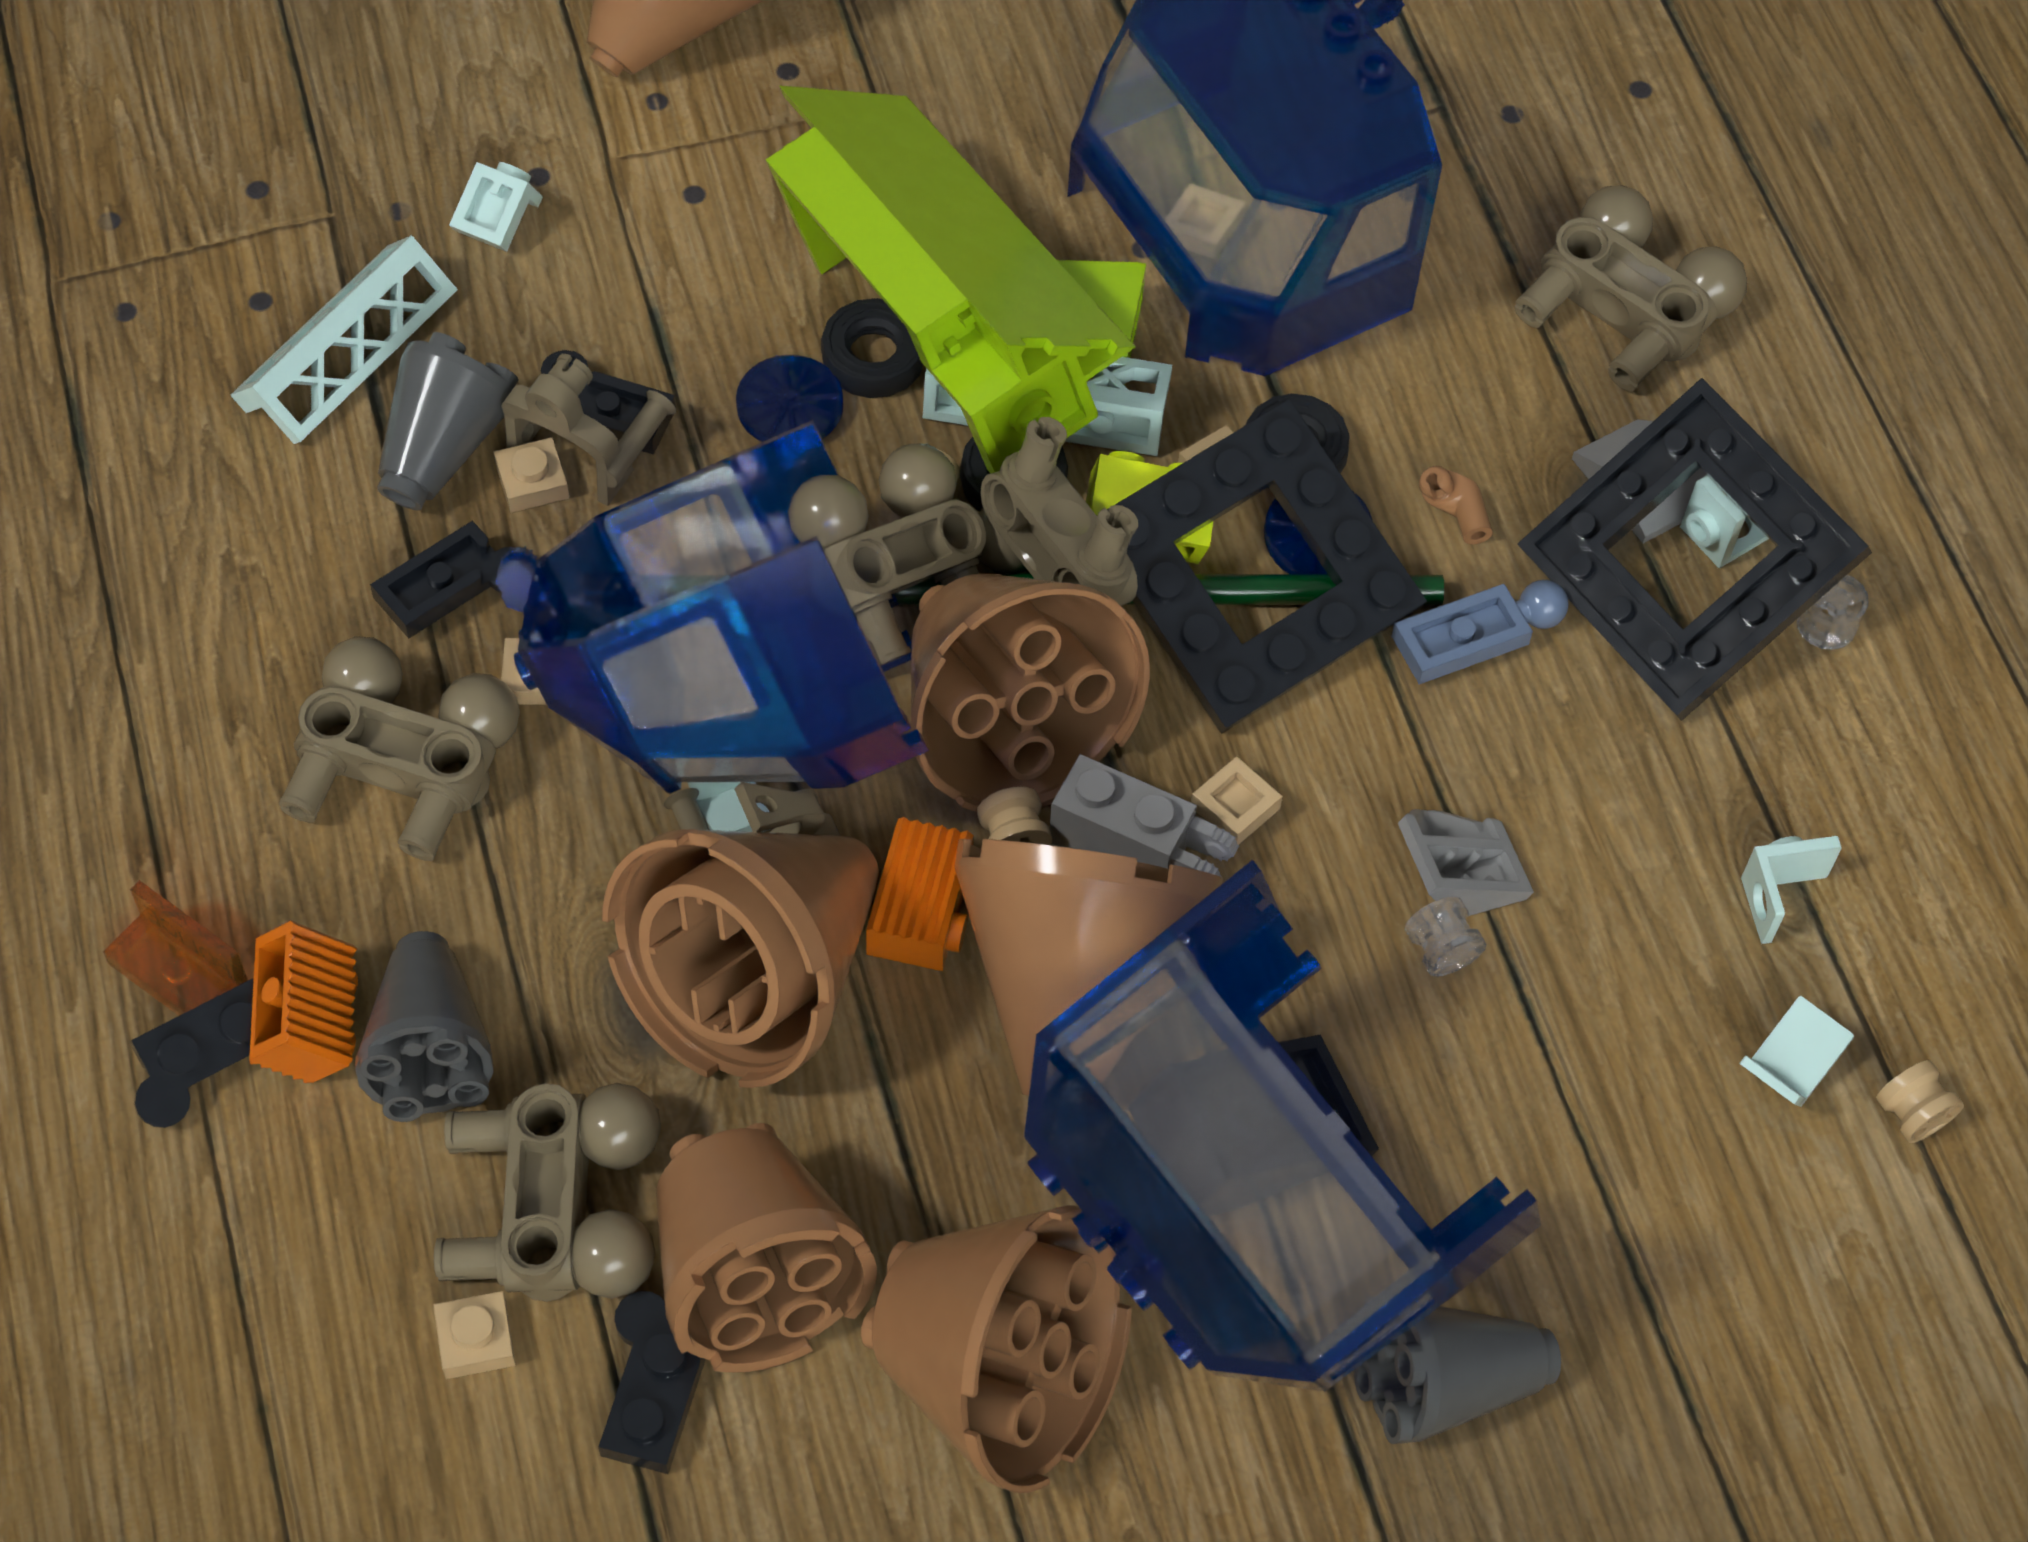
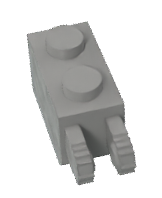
(1129, 818)

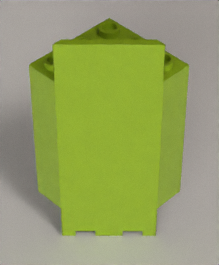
(950, 260)

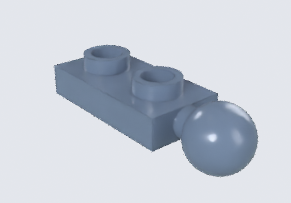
(1477, 628)

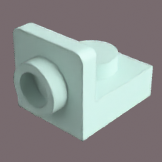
(494, 204)

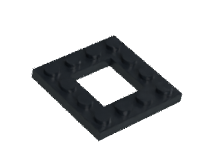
(1368, 577)
(1693, 662)

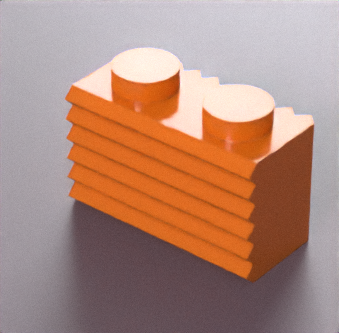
(918, 897)
(303, 1003)

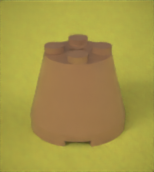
(754, 1251)

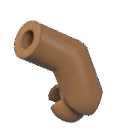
(1459, 498)

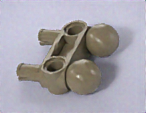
(1632, 286)
(1047, 528)
(932, 540)
(398, 745)
(548, 1192)

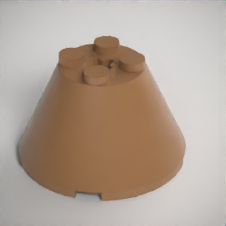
(1021, 683)
(1004, 1340)

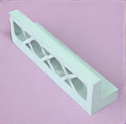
(331, 322)
(1126, 417)

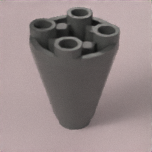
(438, 417)
(424, 1035)
(1454, 1371)

